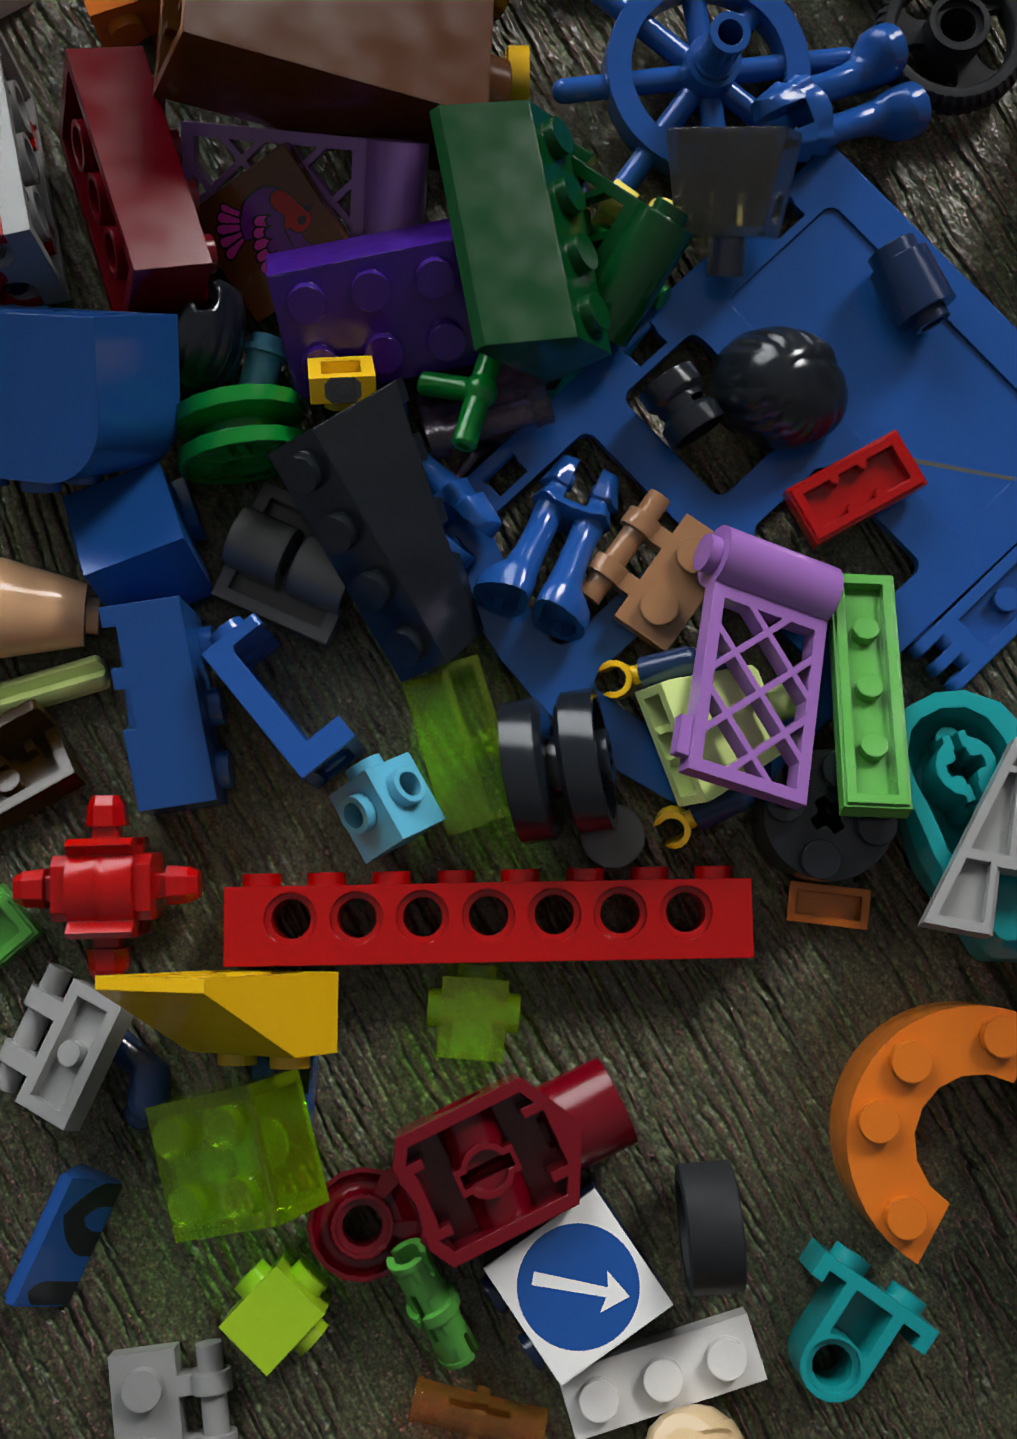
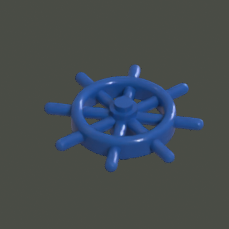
(702, 72)

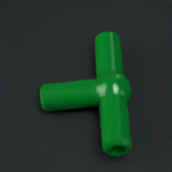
(475, 392)

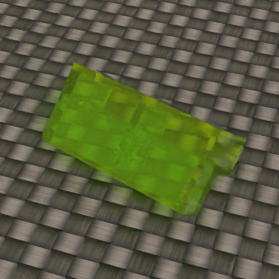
(460, 745)

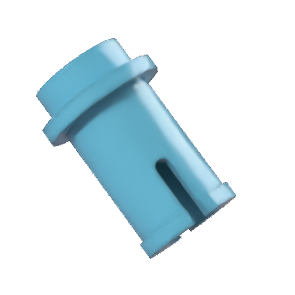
(263, 359)

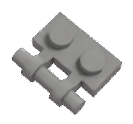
(74, 1054)
(152, 1386)

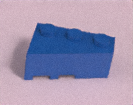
(170, 706)

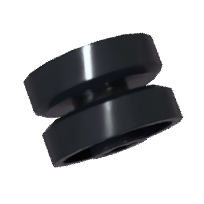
(557, 766)

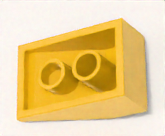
(236, 1012)

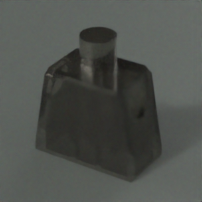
(732, 186)

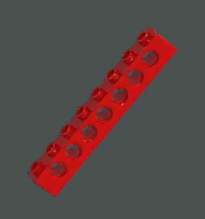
(257, 939)

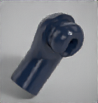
(147, 1079)

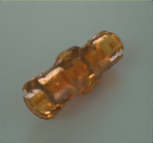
(475, 1412)

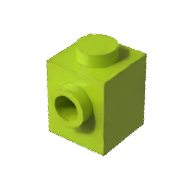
(278, 1311)

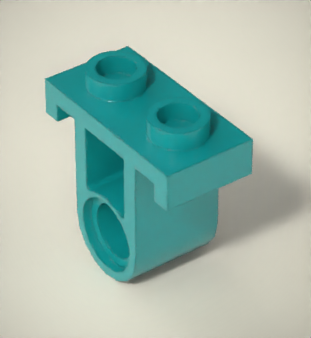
(854, 1315)

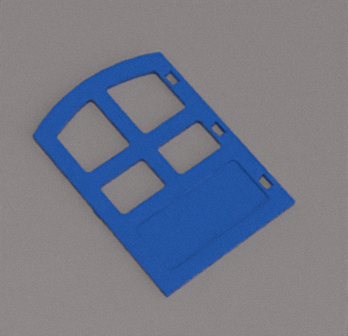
(940, 389)

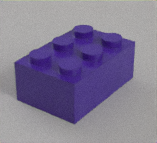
(374, 296)

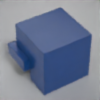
(139, 538)

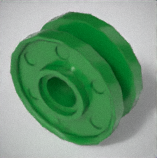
(234, 430)

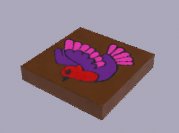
(264, 213)

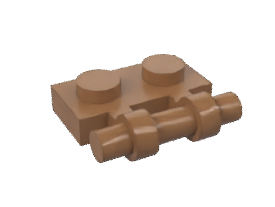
(668, 590)

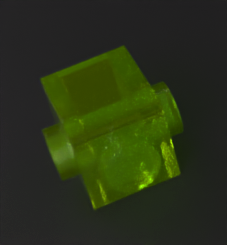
(473, 1013)

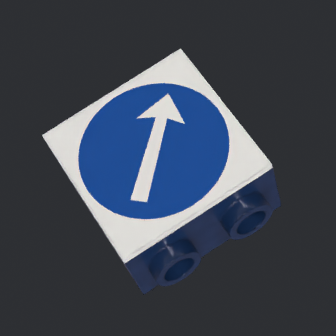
(575, 1285)

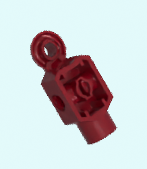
(476, 1171)

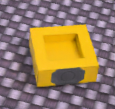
(340, 380)

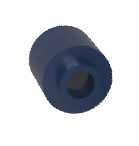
(911, 284)

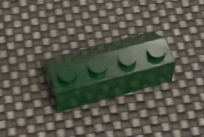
(521, 237)

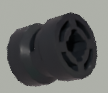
(681, 405)

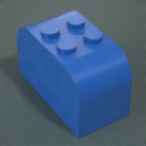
(84, 393)

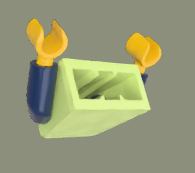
(665, 696)

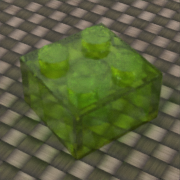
(237, 1156)

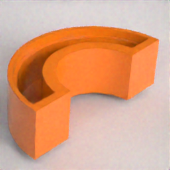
(883, 1099)

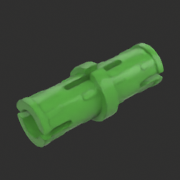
(433, 1304)

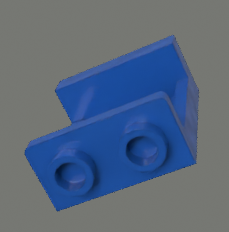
(234, 655)

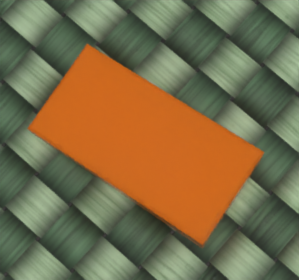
(828, 905)

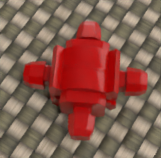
(107, 886)

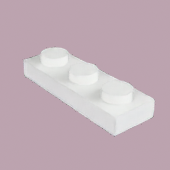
(664, 1373)

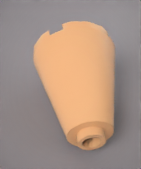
(43, 610)

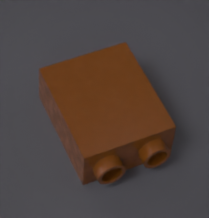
(331, 62)

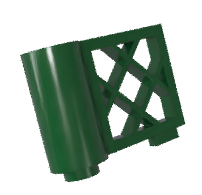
(635, 252)

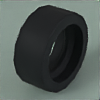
(710, 1227)

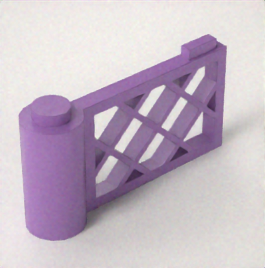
(385, 183)
(764, 587)

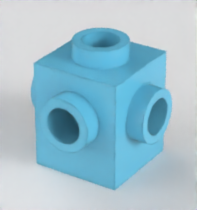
(385, 805)

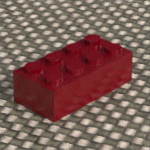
(132, 183)

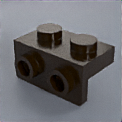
(34, 763)

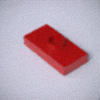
(854, 489)

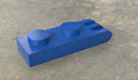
(974, 626)

